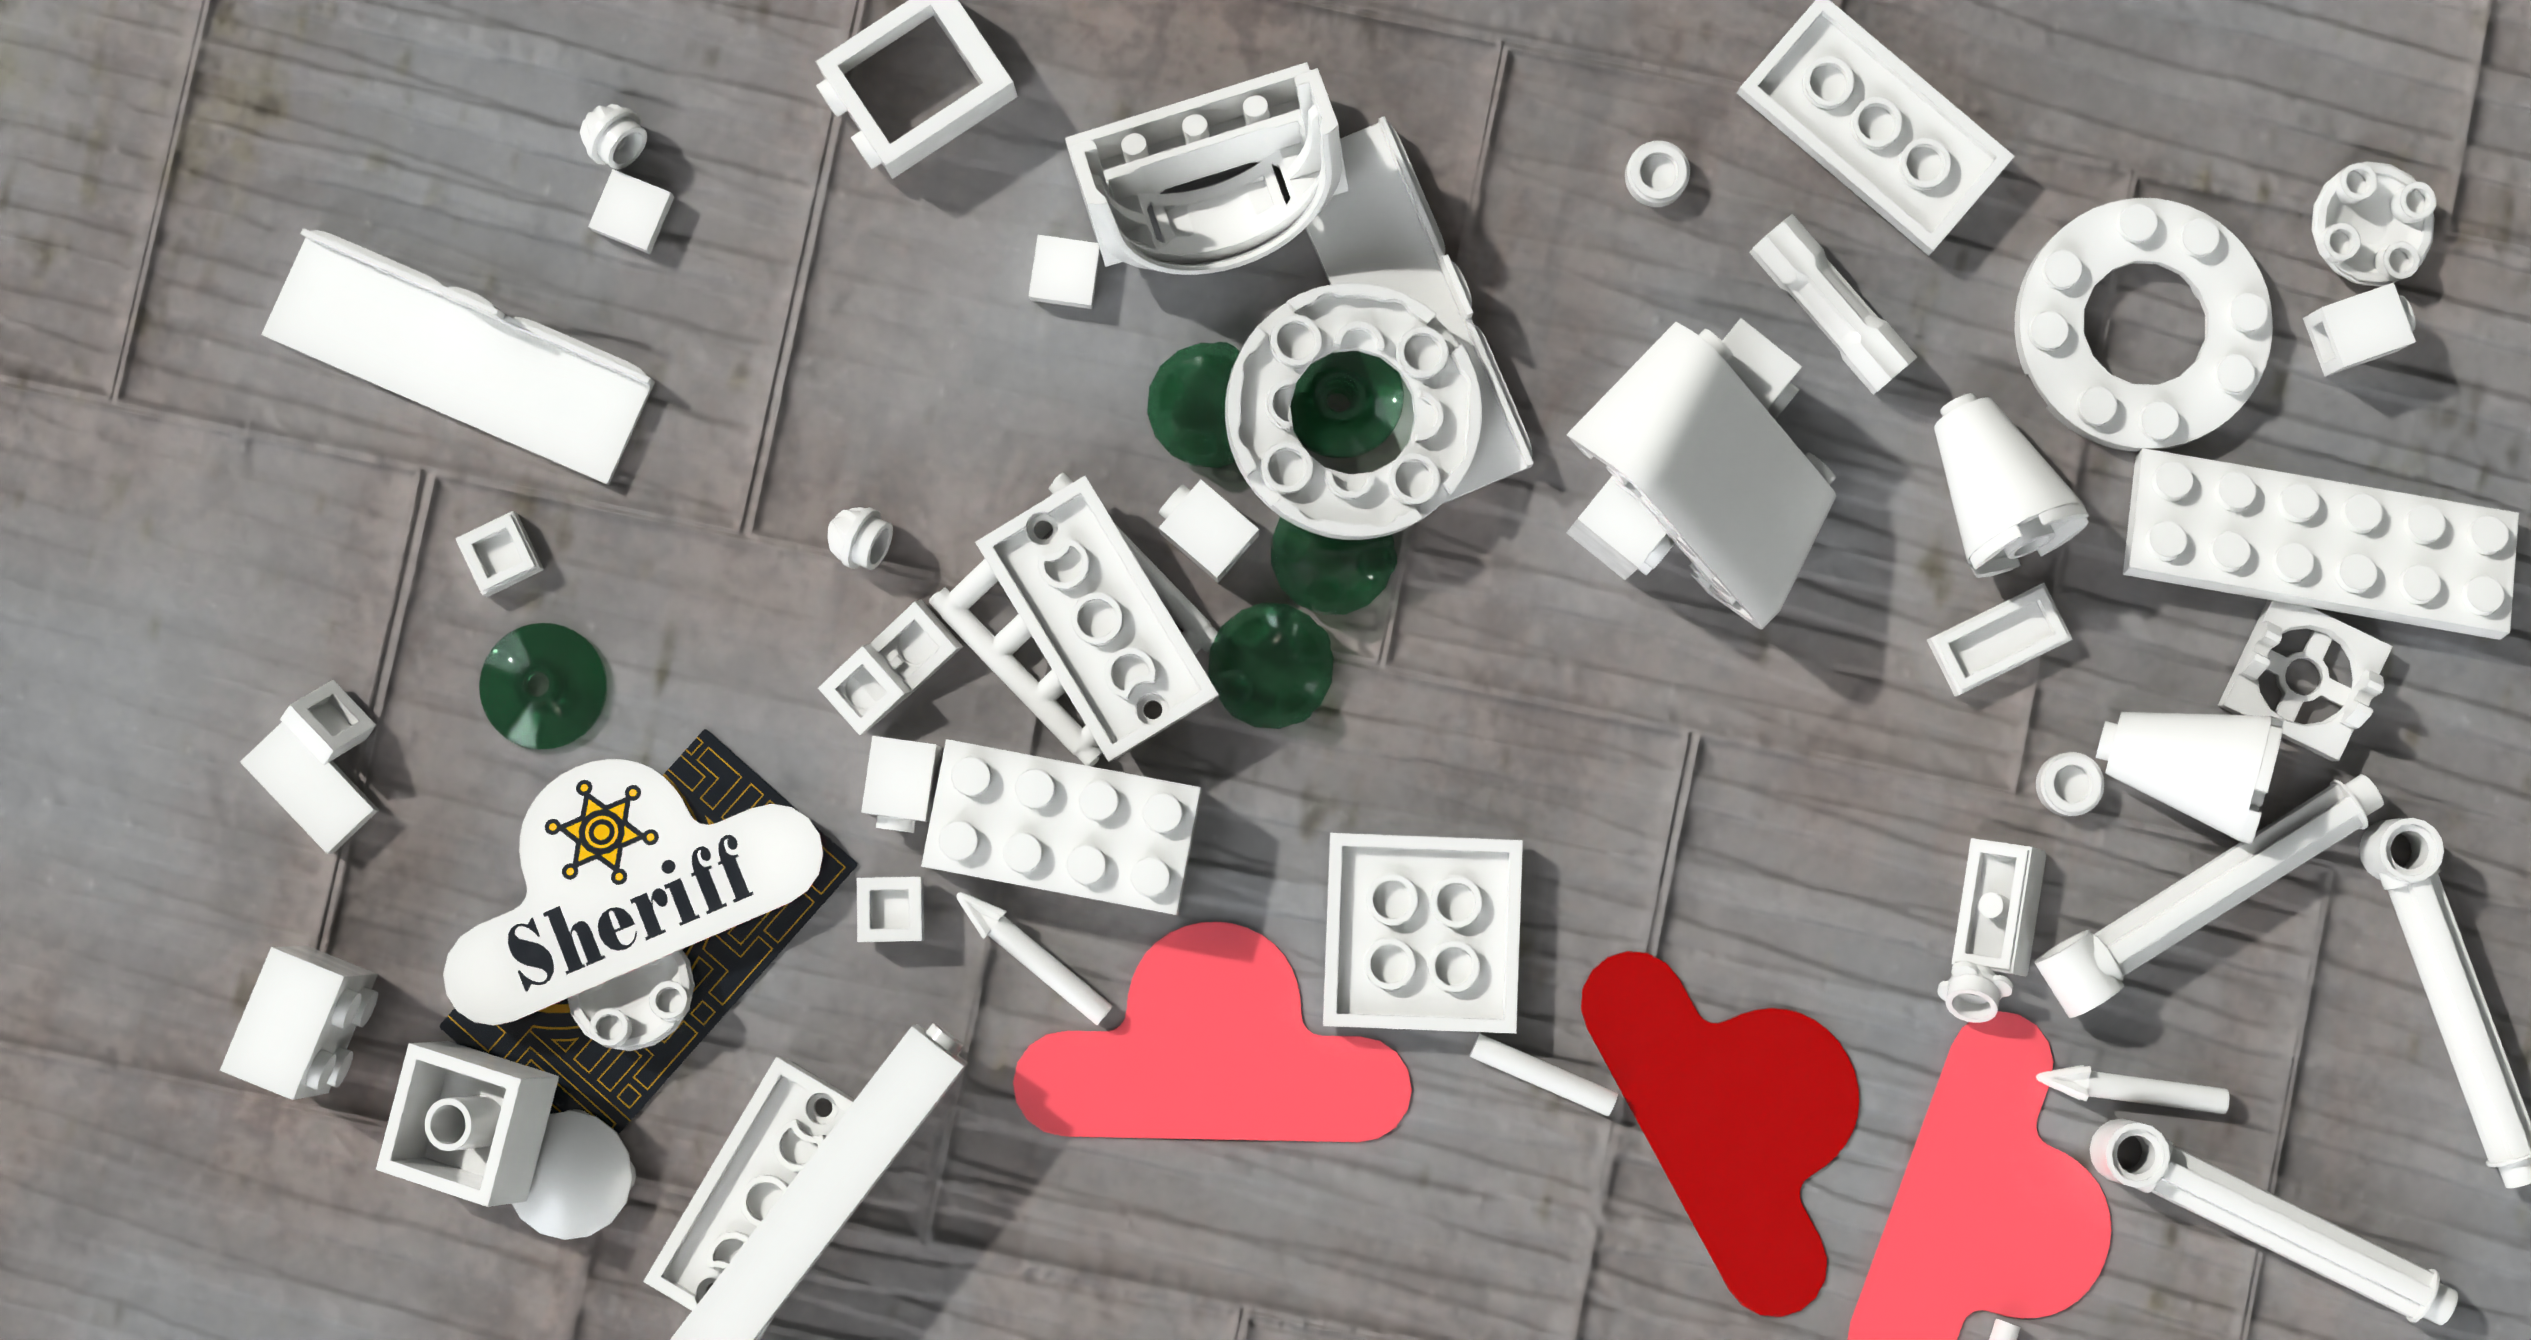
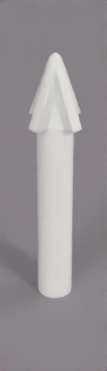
(991, 921)
(2084, 1083)

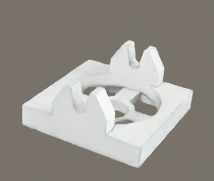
(2366, 660)

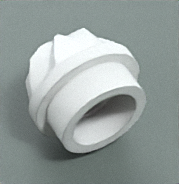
(613, 136)
(859, 537)

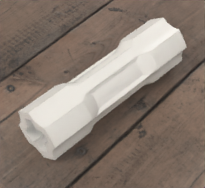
(1801, 268)

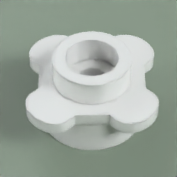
(1974, 992)

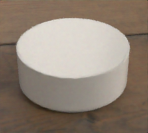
(1657, 173)
(2070, 784)

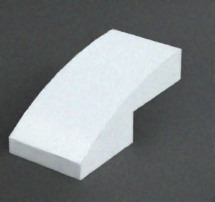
(890, 667)

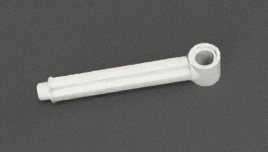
(2092, 966)
(2453, 991)
(2272, 1222)

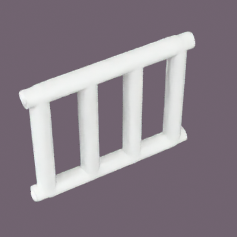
(999, 649)

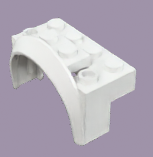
(1216, 228)

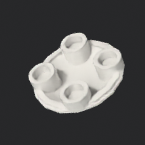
(2374, 223)
(637, 1006)
(578, 1177)

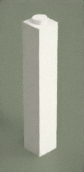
(828, 1188)

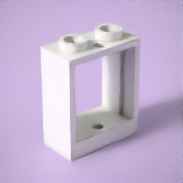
(994, 90)

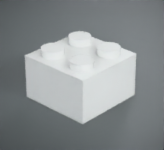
(301, 1022)
(467, 1123)

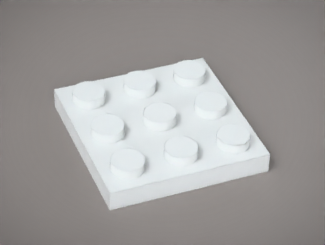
(1422, 933)

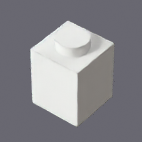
(2361, 328)
(1206, 529)
(901, 782)

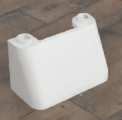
(1711, 470)

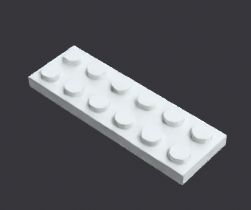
(2321, 544)

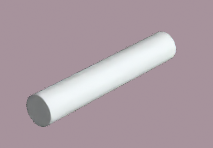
(1544, 1075)

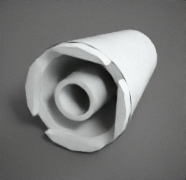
(2002, 488)
(2197, 763)

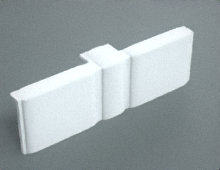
(1390, 239)
(459, 355)

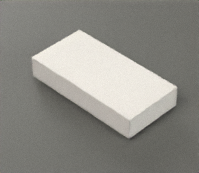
(1999, 639)
(312, 793)

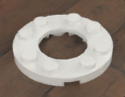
(1407, 339)
(2074, 382)

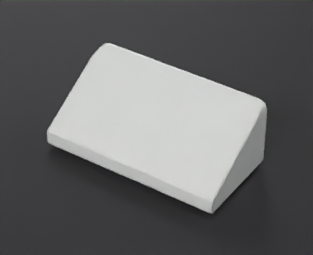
(1999, 906)

